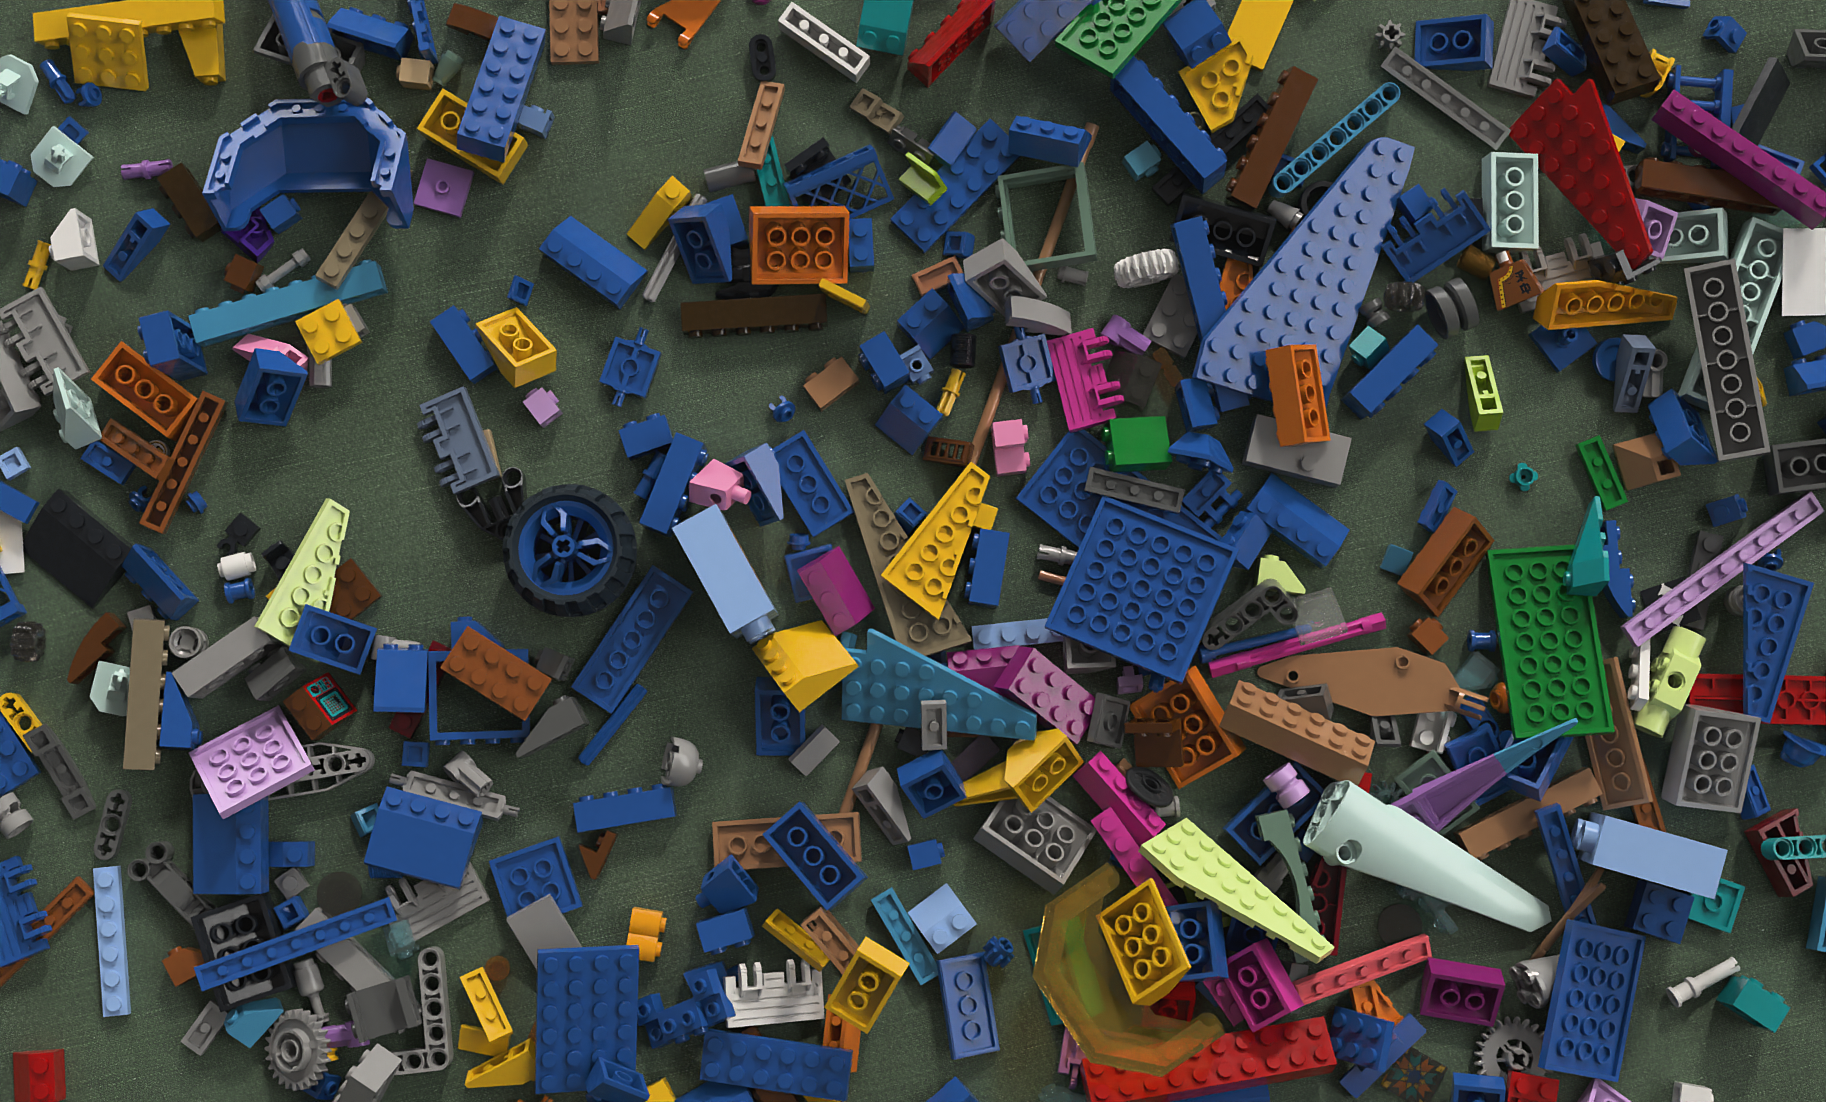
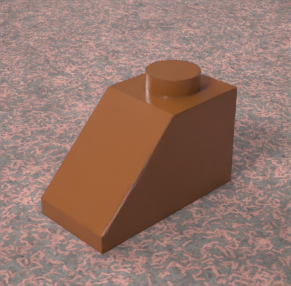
(181, 964)

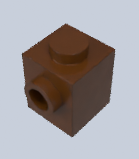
(242, 274)

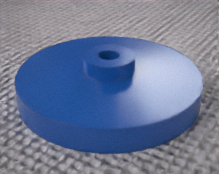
(1605, 358)

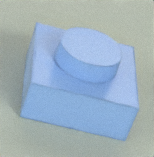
(14, 463)

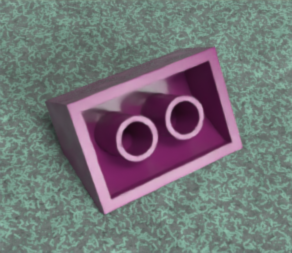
(836, 590)
(982, 664)
(1461, 991)

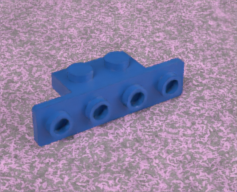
(1403, 1037)

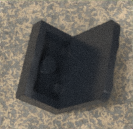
(1616, 268)

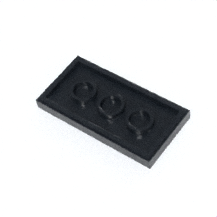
(1762, 101)

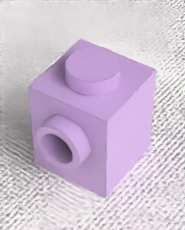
(542, 406)

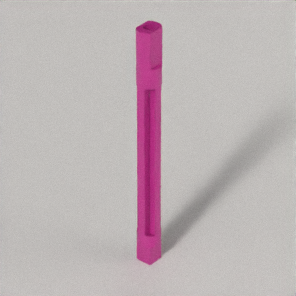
(1292, 646)

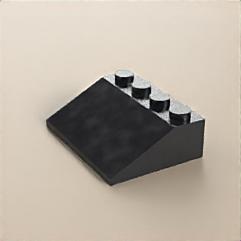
(77, 547)
(233, 930)

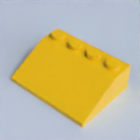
(805, 661)
(1144, 944)

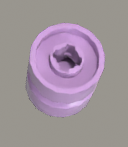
(1285, 784)

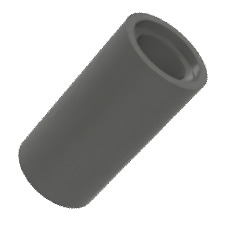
(728, 176)

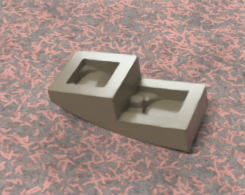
(876, 111)

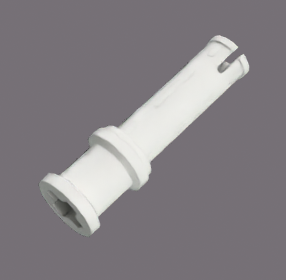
(1693, 986)

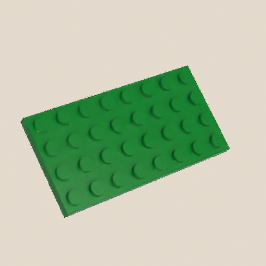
(1547, 644)

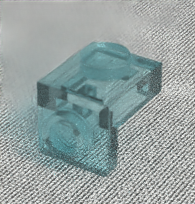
(400, 940)

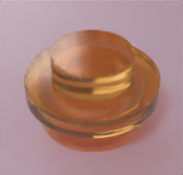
(497, 968)

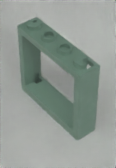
(1044, 176)

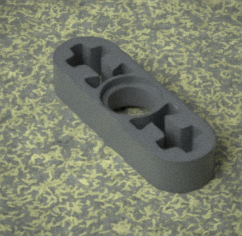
(115, 843)

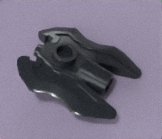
(742, 276)

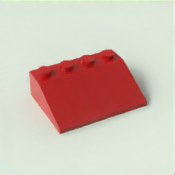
(950, 40)

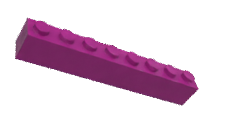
(1742, 159)

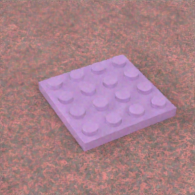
(251, 762)

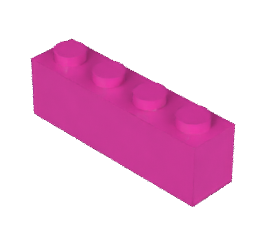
(1110, 789)

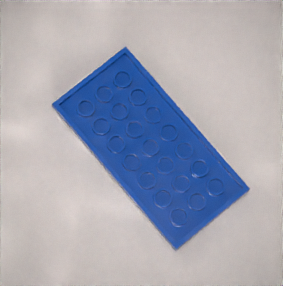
(1059, 495)

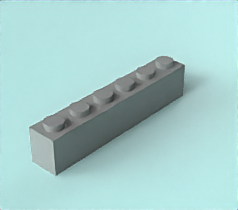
(350, 960)

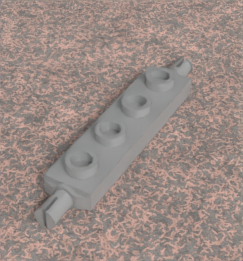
(491, 804)

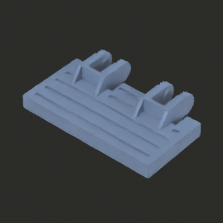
(460, 439)

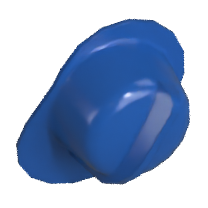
(1801, 751)

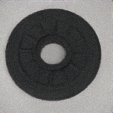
(1149, 786)

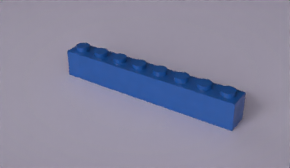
(1204, 291)

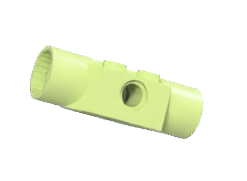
(1670, 681)

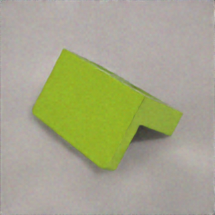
(922, 180)

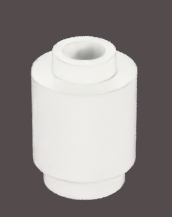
(236, 566)

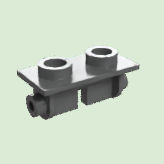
(903, 140)

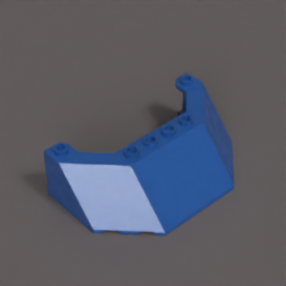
(310, 150)

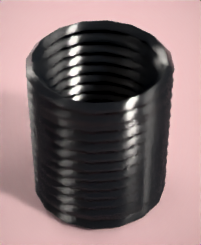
(963, 350)

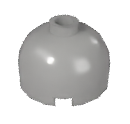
(680, 762)

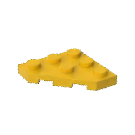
(1219, 83)

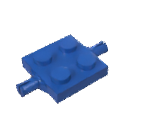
(1027, 363)
(630, 367)

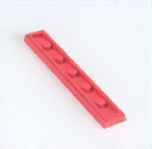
(1363, 969)

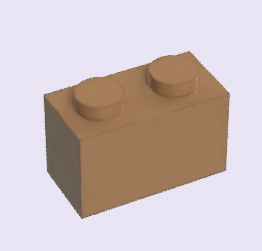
(830, 383)

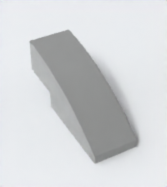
(1037, 316)

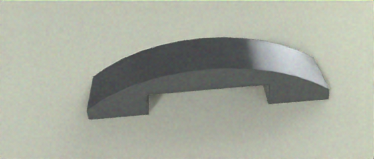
(62, 769)

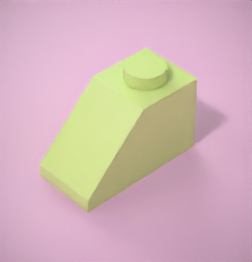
(1272, 568)

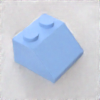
(942, 918)

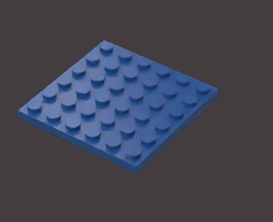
(1142, 589)

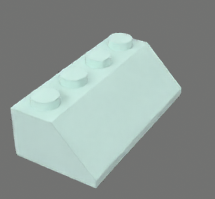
(1510, 202)

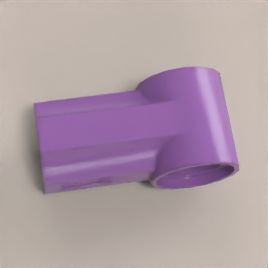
(1121, 334)
(342, 1035)

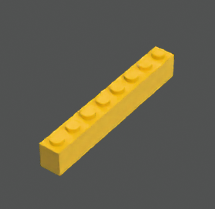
(156, 17)

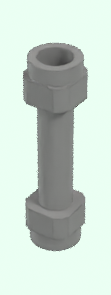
(299, 258)

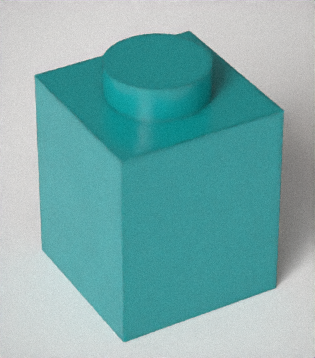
(1368, 348)

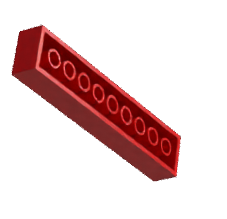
(1226, 1065)

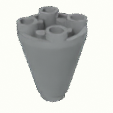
(1535, 980)

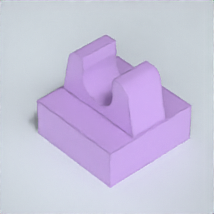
(1129, 682)

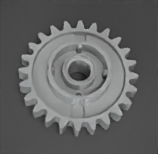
(298, 1049)

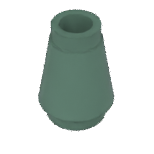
(447, 67)

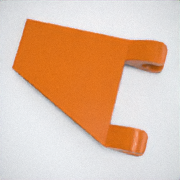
(686, 14)

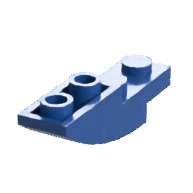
(1621, 581)

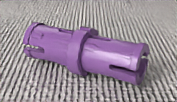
(145, 169)

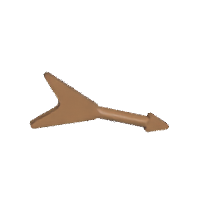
(1586, 896)

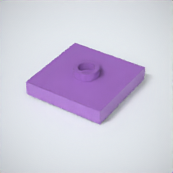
(443, 188)

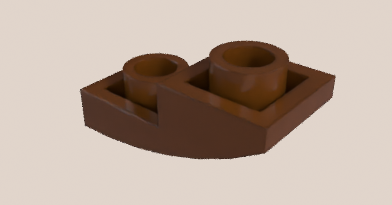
(472, 21)

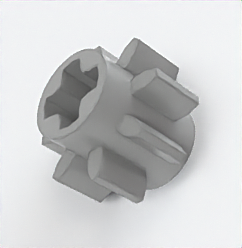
(1394, 31)

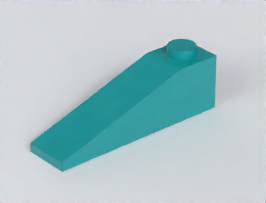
(1588, 563)

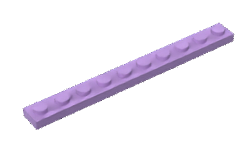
(1722, 569)

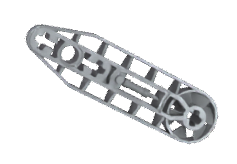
(328, 771)

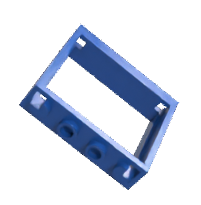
(490, 737)

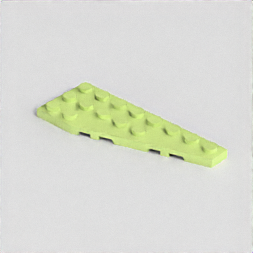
(1200, 864)

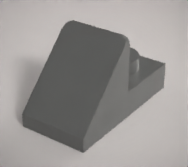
(1384, 731)

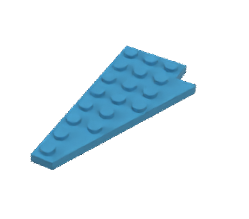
(897, 678)

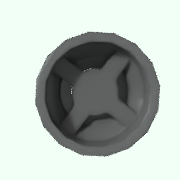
(1374, 313)

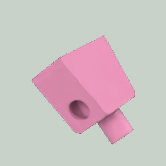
(718, 486)

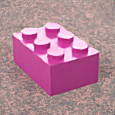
(1261, 985)

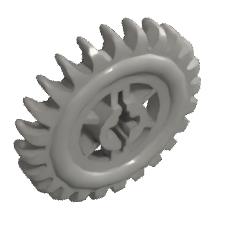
(1498, 1038)

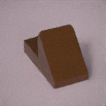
(595, 859)

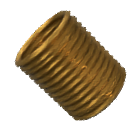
(1476, 262)

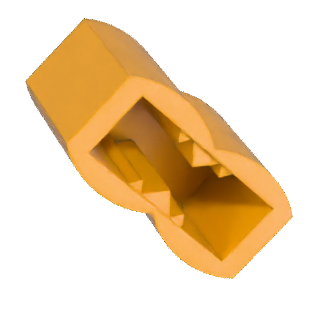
(645, 932)

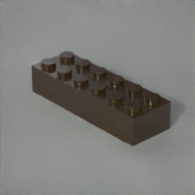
(1613, 48)

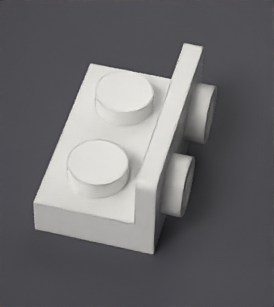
(1432, 731)

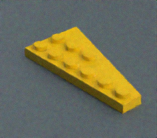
(933, 553)

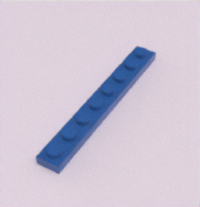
(295, 944)

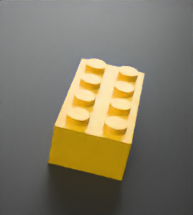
(441, 128)

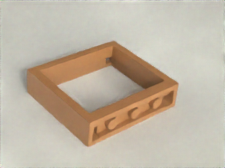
(831, 937)

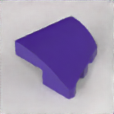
(253, 239)

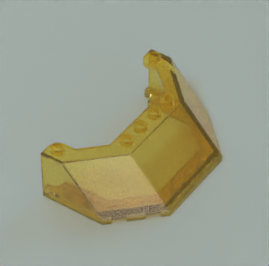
(1091, 998)

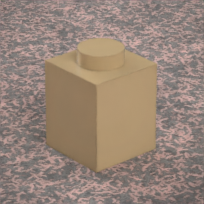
(415, 73)

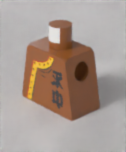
(1513, 281)

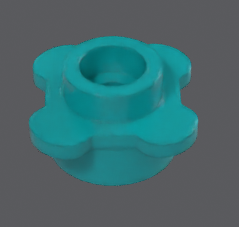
(1530, 475)

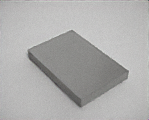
(542, 927)

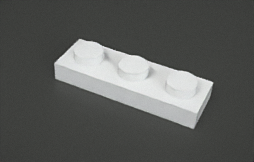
(1639, 675)

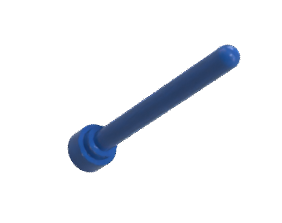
(1206, 655)

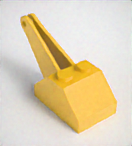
(1028, 774)

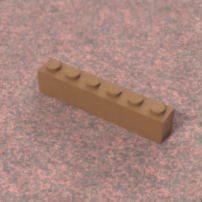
(1519, 817)

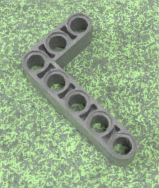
(430, 1020)

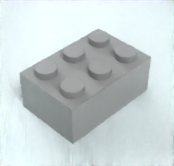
(370, 1078)

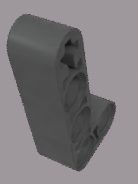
(1246, 618)

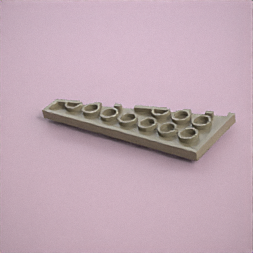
(883, 541)

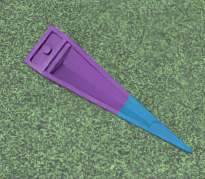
(1448, 795)

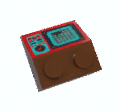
(320, 706)

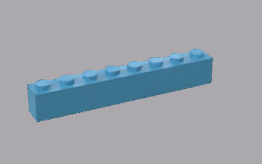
(283, 304)

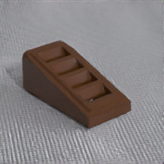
(966, 455)

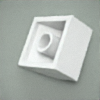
(74, 242)

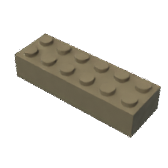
(144, 694)

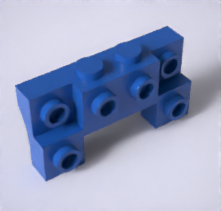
(689, 1017)

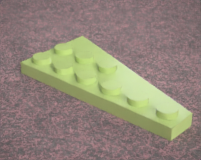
(308, 576)

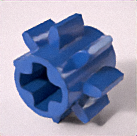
(998, 952)

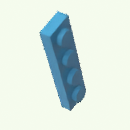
(905, 935)

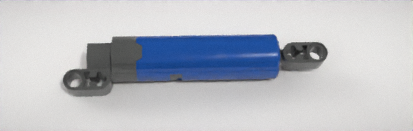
(315, 55)

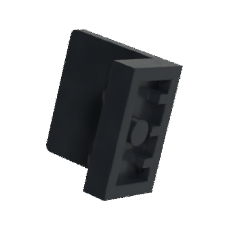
(810, 159)

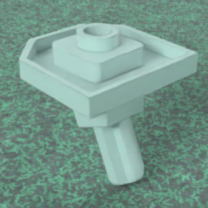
(17, 83)
(59, 159)
(111, 688)

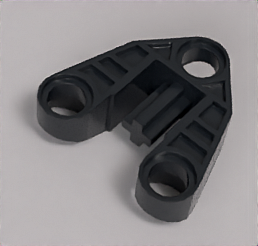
(479, 512)

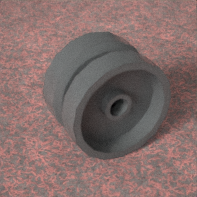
(1451, 308)

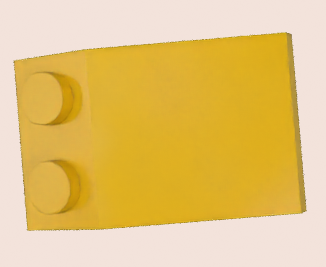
(517, 347)
(866, 985)

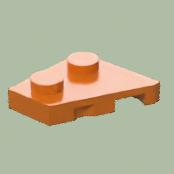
(1370, 1000)

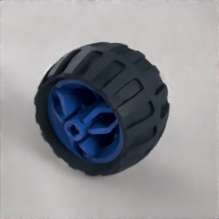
(527, 566)

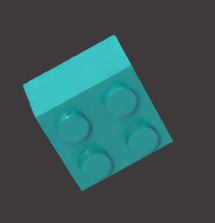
(1753, 1003)

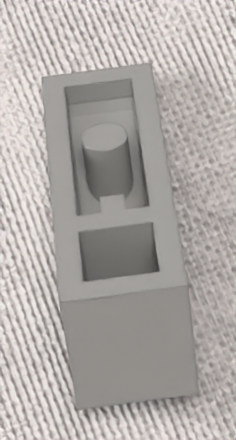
(883, 802)

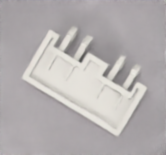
(772, 999)

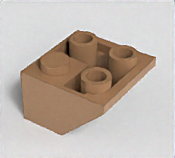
(1643, 462)

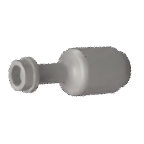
(310, 984)

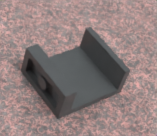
(383, 1009)

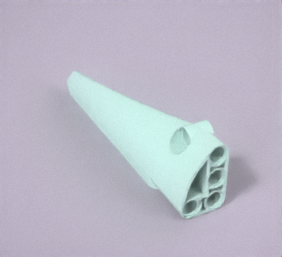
(1406, 852)

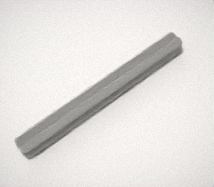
(667, 261)

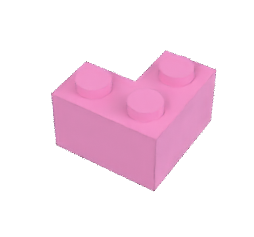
(1008, 447)

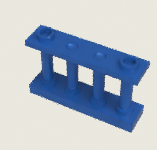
(1720, 107)

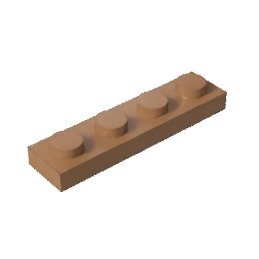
(761, 125)

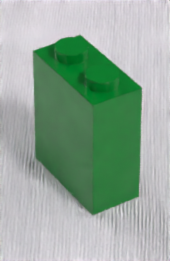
(1136, 444)

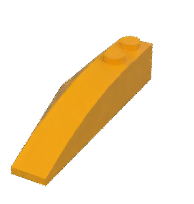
(1600, 304)

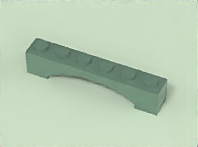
(1277, 830)

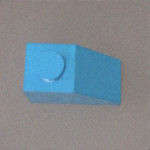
(252, 1019)

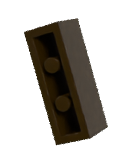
(189, 202)

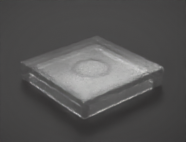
(1318, 616)

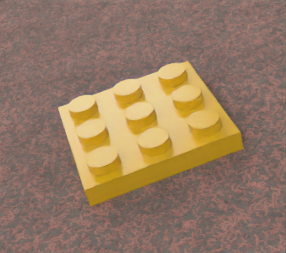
(108, 51)

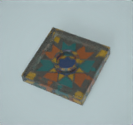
(1414, 1076)

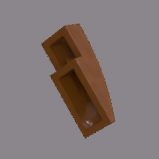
(95, 647)

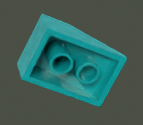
(885, 25)

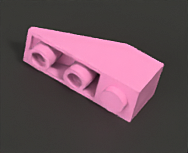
(247, 344)

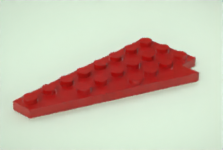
(1584, 163)

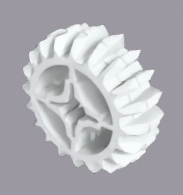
(1146, 268)

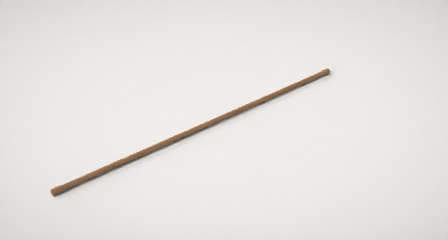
(980, 437)

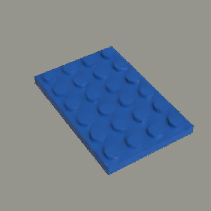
(1591, 1001)
(584, 1013)

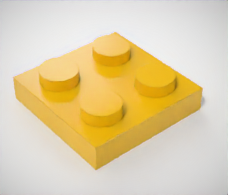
(328, 332)

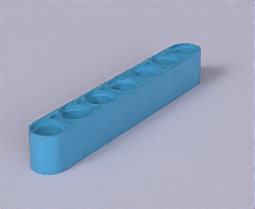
(1341, 132)

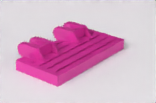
(1081, 382)

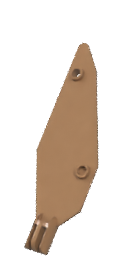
(1378, 681)

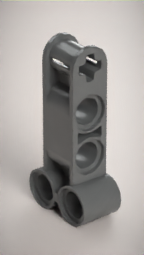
(170, 881)

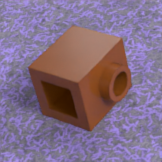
(1427, 635)

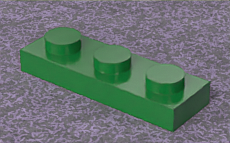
(1601, 473)

